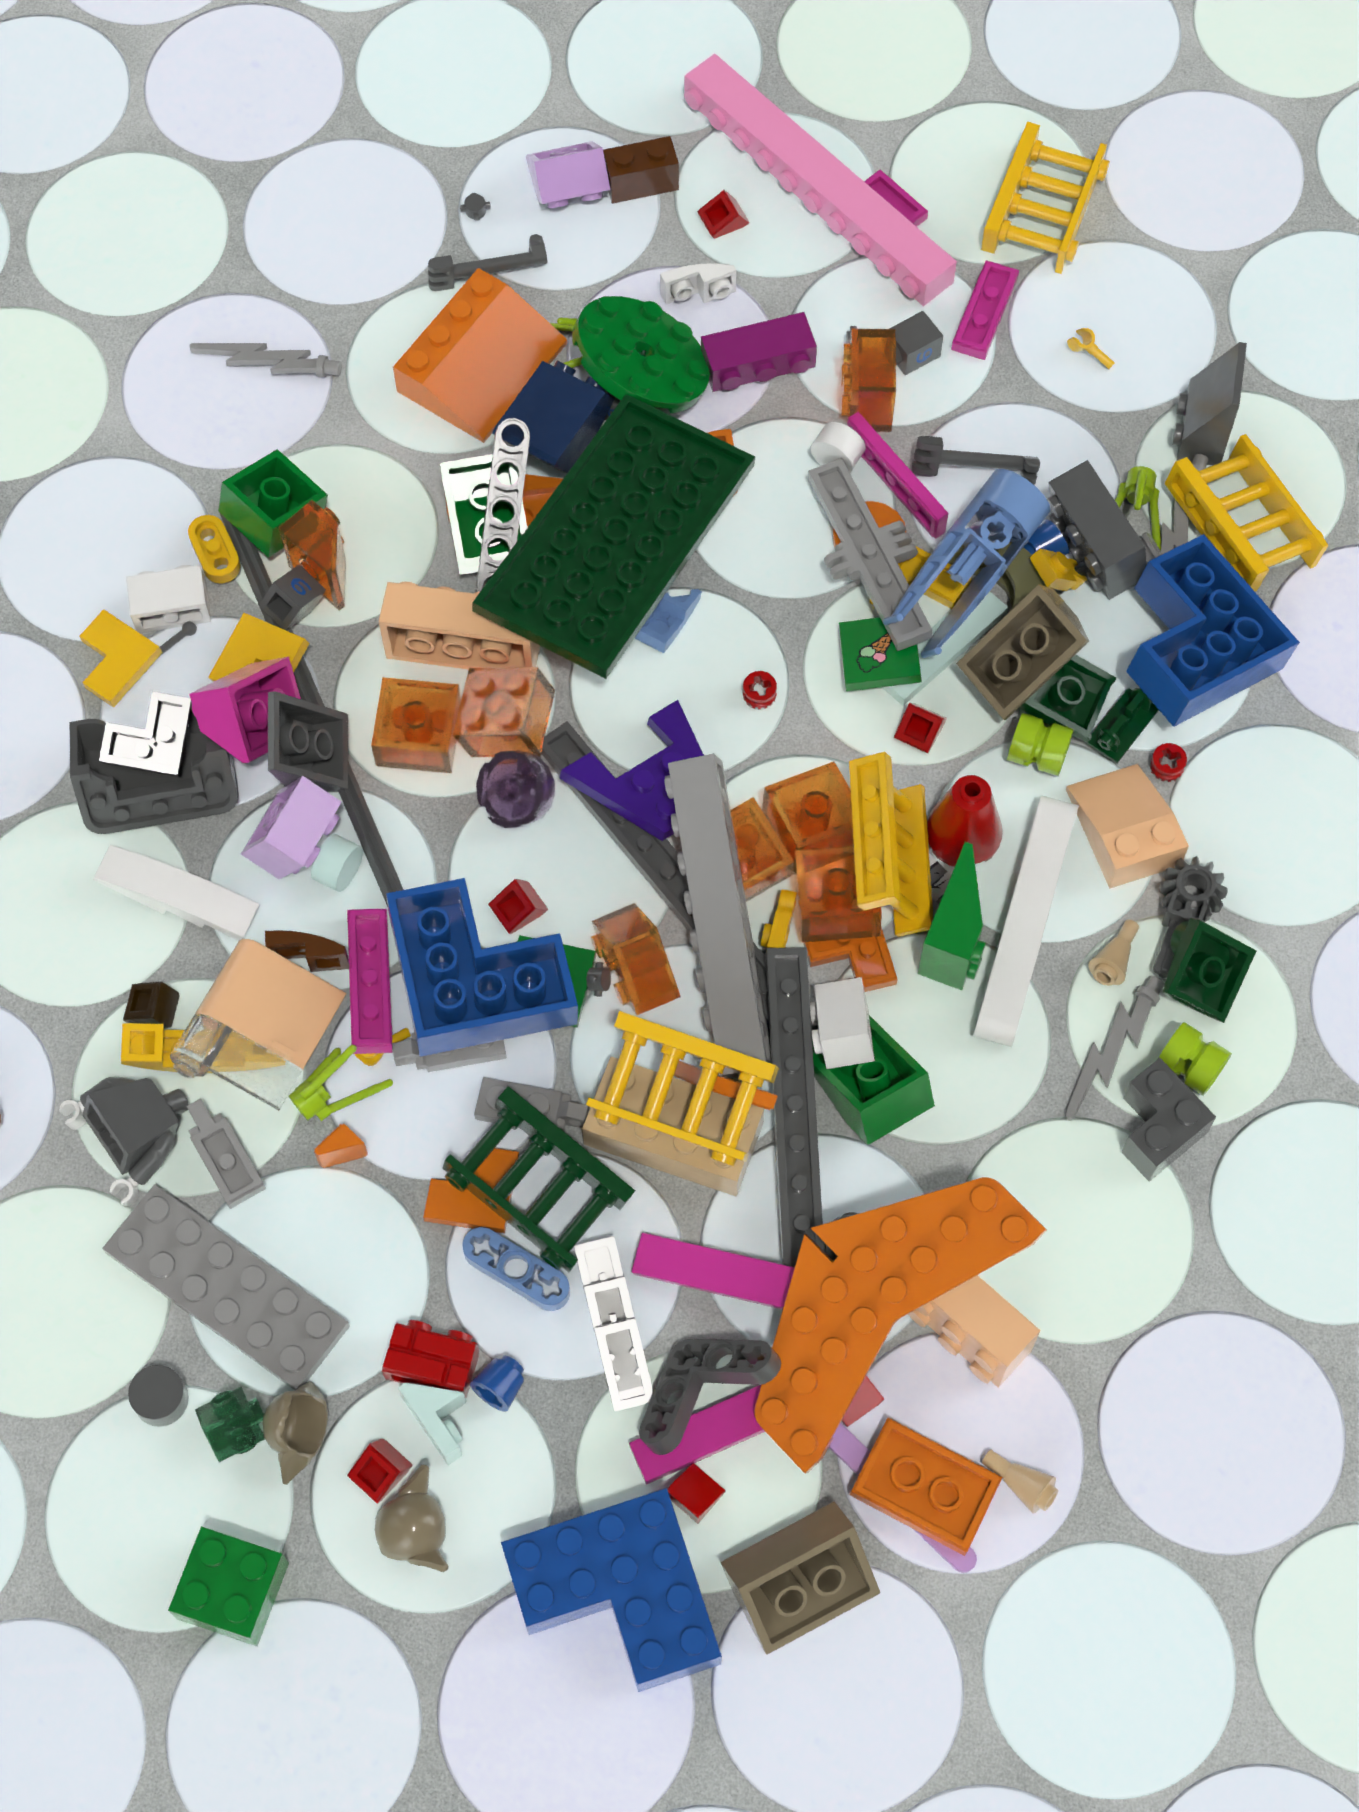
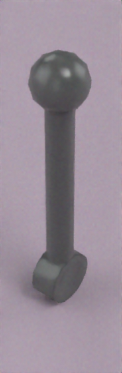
(188, 629)

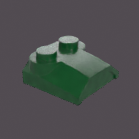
(1072, 697)
(1206, 968)

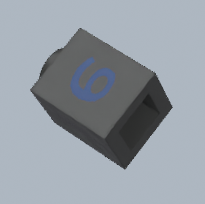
(917, 342)
(292, 597)

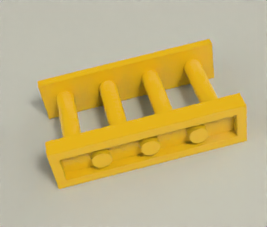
(1021, 175)
(1212, 519)
(890, 844)
(674, 1047)

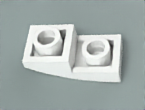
(708, 280)

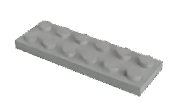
(226, 1287)

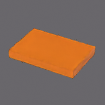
(926, 1486)

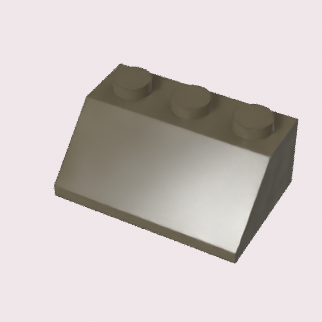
(1024, 650)
(801, 1577)

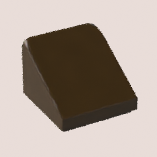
(151, 1004)

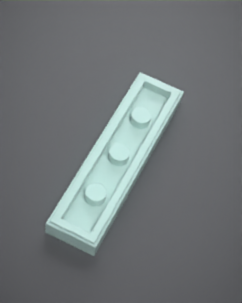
(980, 621)

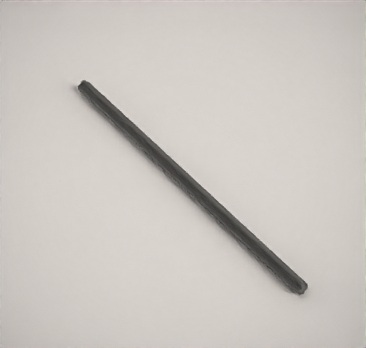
(352, 797)

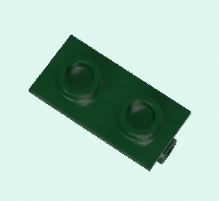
(1123, 724)

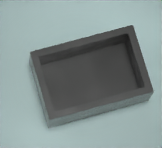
(1096, 530)

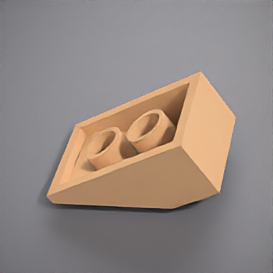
(1128, 825)

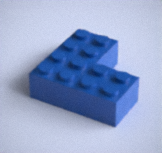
(1217, 636)
(471, 993)
(624, 1561)

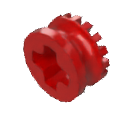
(752, 697)
(1164, 771)

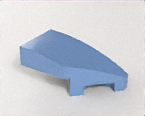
(668, 620)

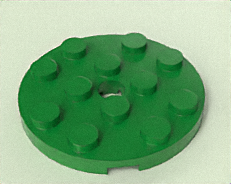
(618, 329)

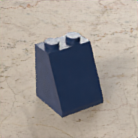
(559, 413)

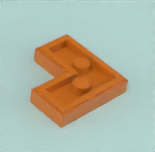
(867, 958)
(725, 1085)
(463, 1209)

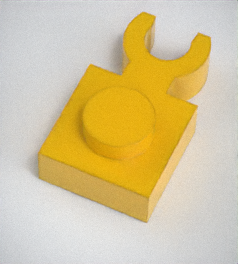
(1057, 570)
(777, 934)

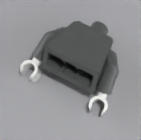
(131, 1124)

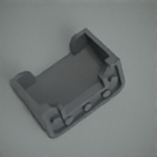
(129, 799)

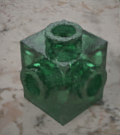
(231, 1423)

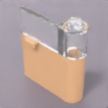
(257, 1023)

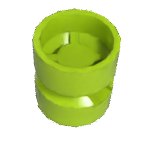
(1040, 744)
(1194, 1059)

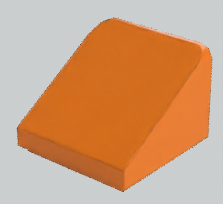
(340, 1147)

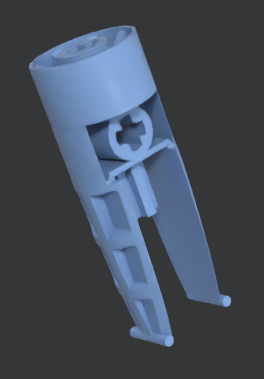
(1012, 513)

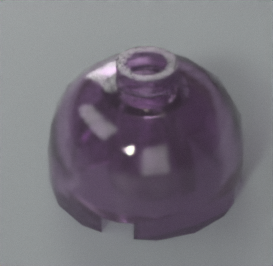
(515, 788)

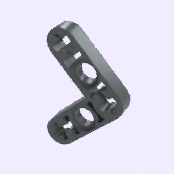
(666, 1423)

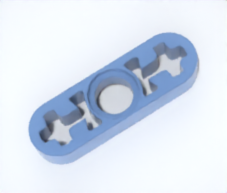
(496, 1244)

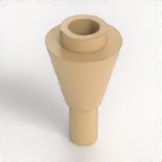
(1111, 962)
(1030, 1486)

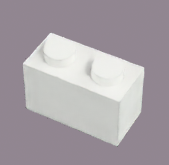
(168, 598)
(842, 1023)

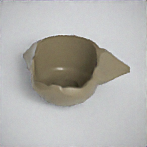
(296, 1428)
(413, 1525)

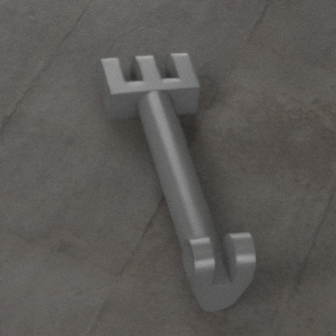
(443, 271)
(931, 455)

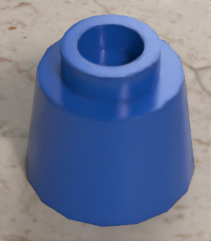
(1047, 537)
(499, 1382)

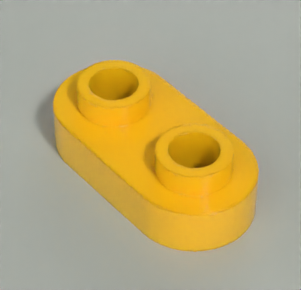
(214, 551)

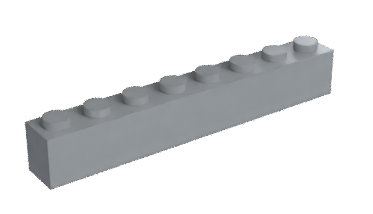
(718, 907)

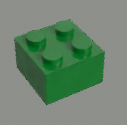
(266, 497)
(228, 1586)

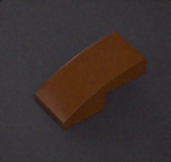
(319, 952)

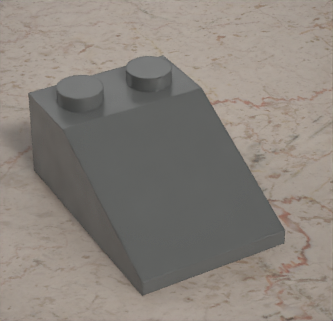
(1210, 407)
(307, 742)

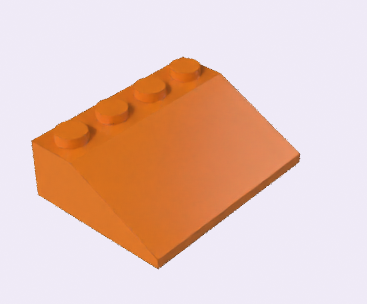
(477, 355)

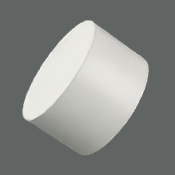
(838, 442)

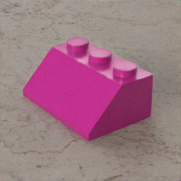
(236, 706)

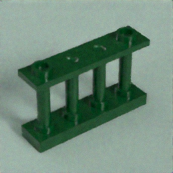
(544, 1139)

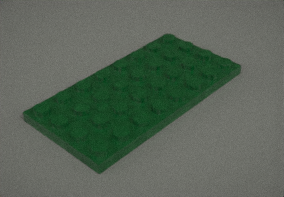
(614, 535)

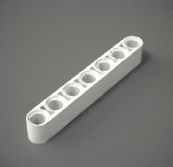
(1026, 921)

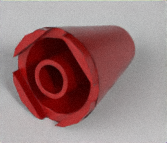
(964, 816)

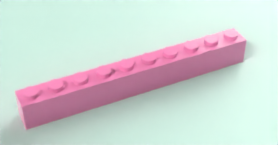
(819, 180)

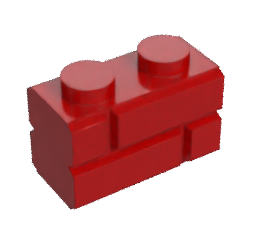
(430, 1357)

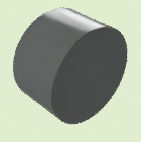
(158, 1395)

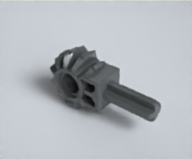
(1183, 905)

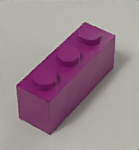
(759, 351)

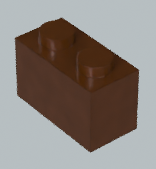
(642, 169)

